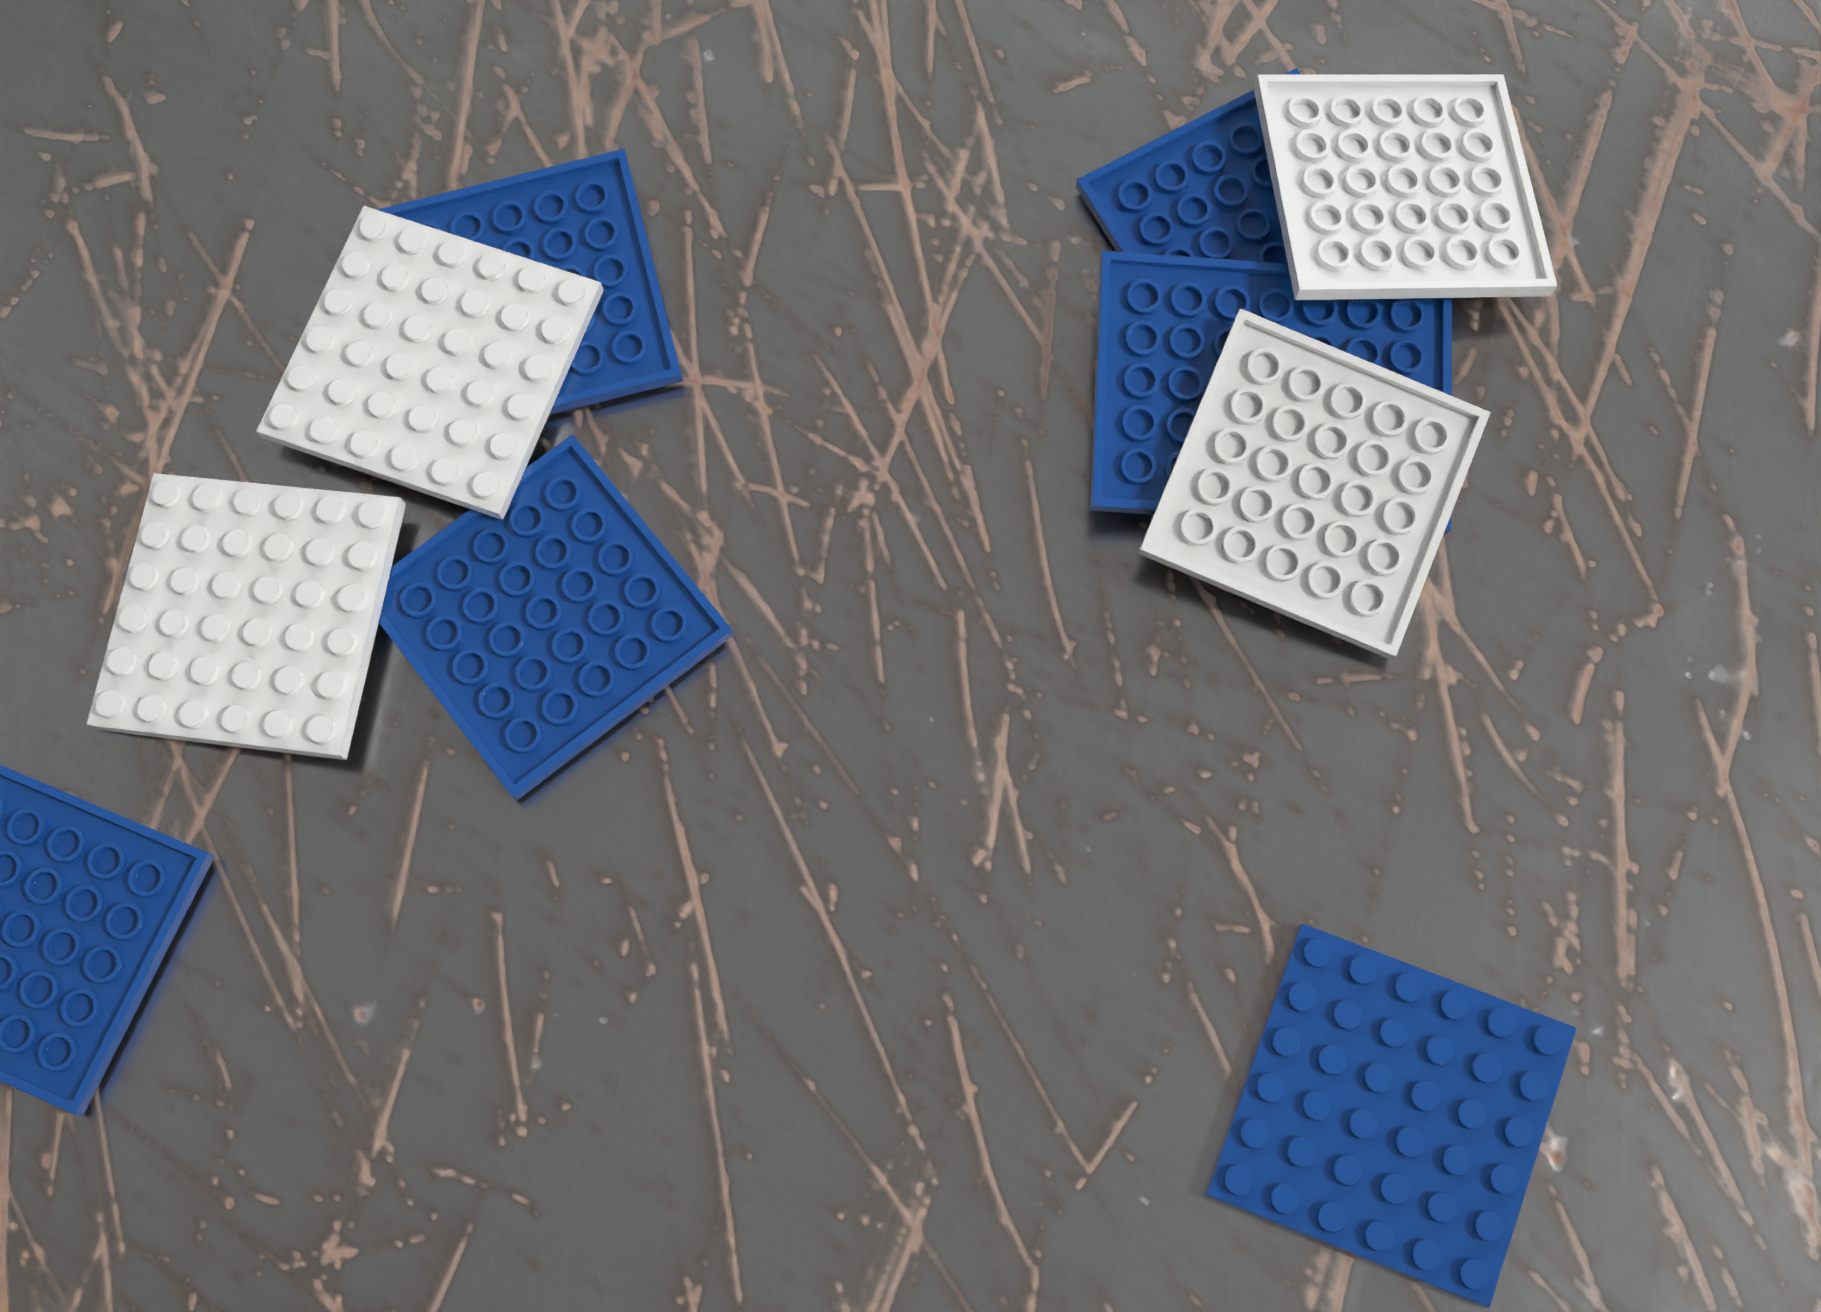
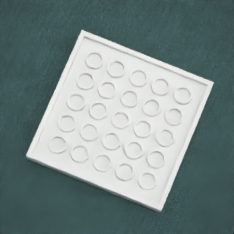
(1402, 187)
(431, 362)
(1315, 484)
(248, 615)

